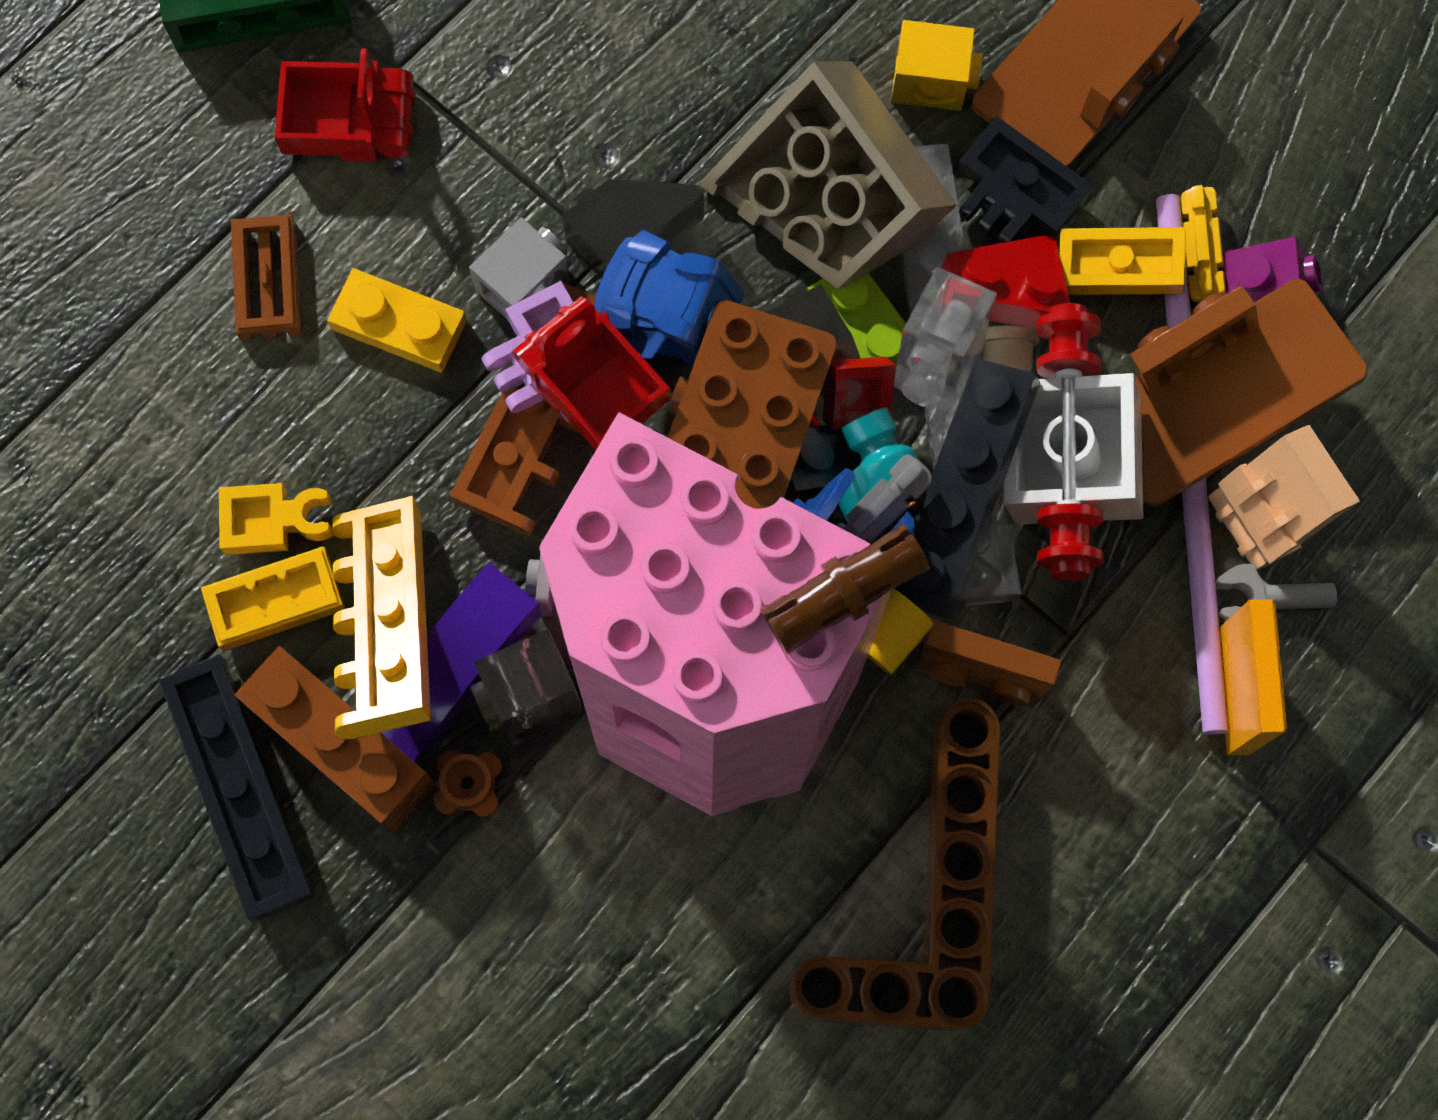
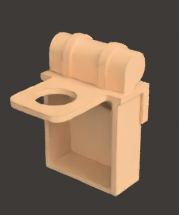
(1282, 497)

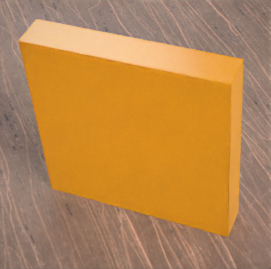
(1252, 677)

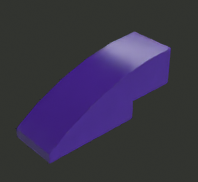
(478, 623)

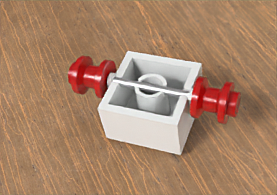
(1077, 447)

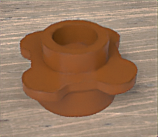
(455, 768)

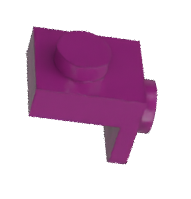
(1270, 266)

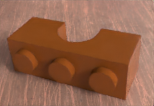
(305, 714)

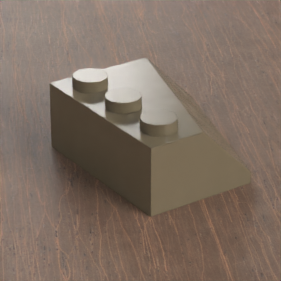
(832, 176)

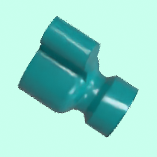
(875, 442)

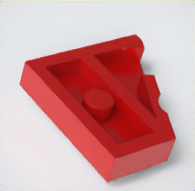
(1021, 272)

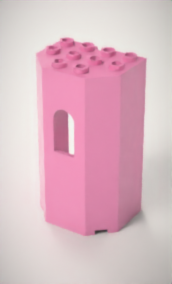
(666, 630)

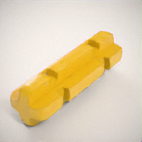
(1203, 242)

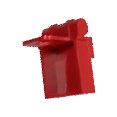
(344, 109)
(590, 371)

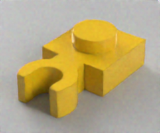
(261, 517)

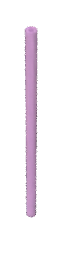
(1198, 540)

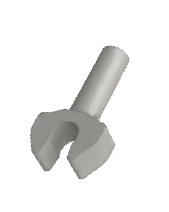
(1285, 596)

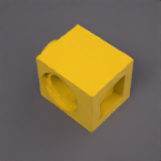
(935, 65)

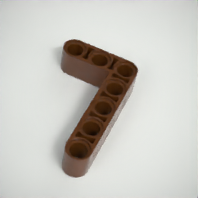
(943, 896)

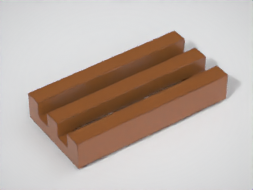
(269, 323)

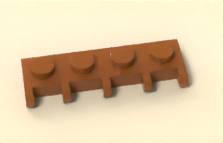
(510, 457)

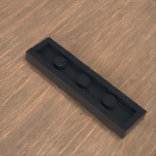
(968, 481)
(236, 788)

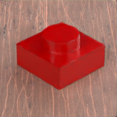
(857, 389)

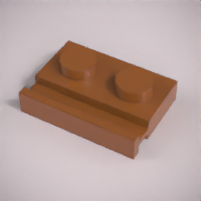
(966, 656)

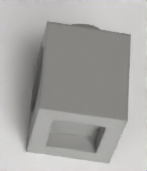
(519, 266)

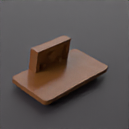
(1083, 69)
(1235, 381)
(752, 397)

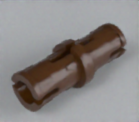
(845, 588)

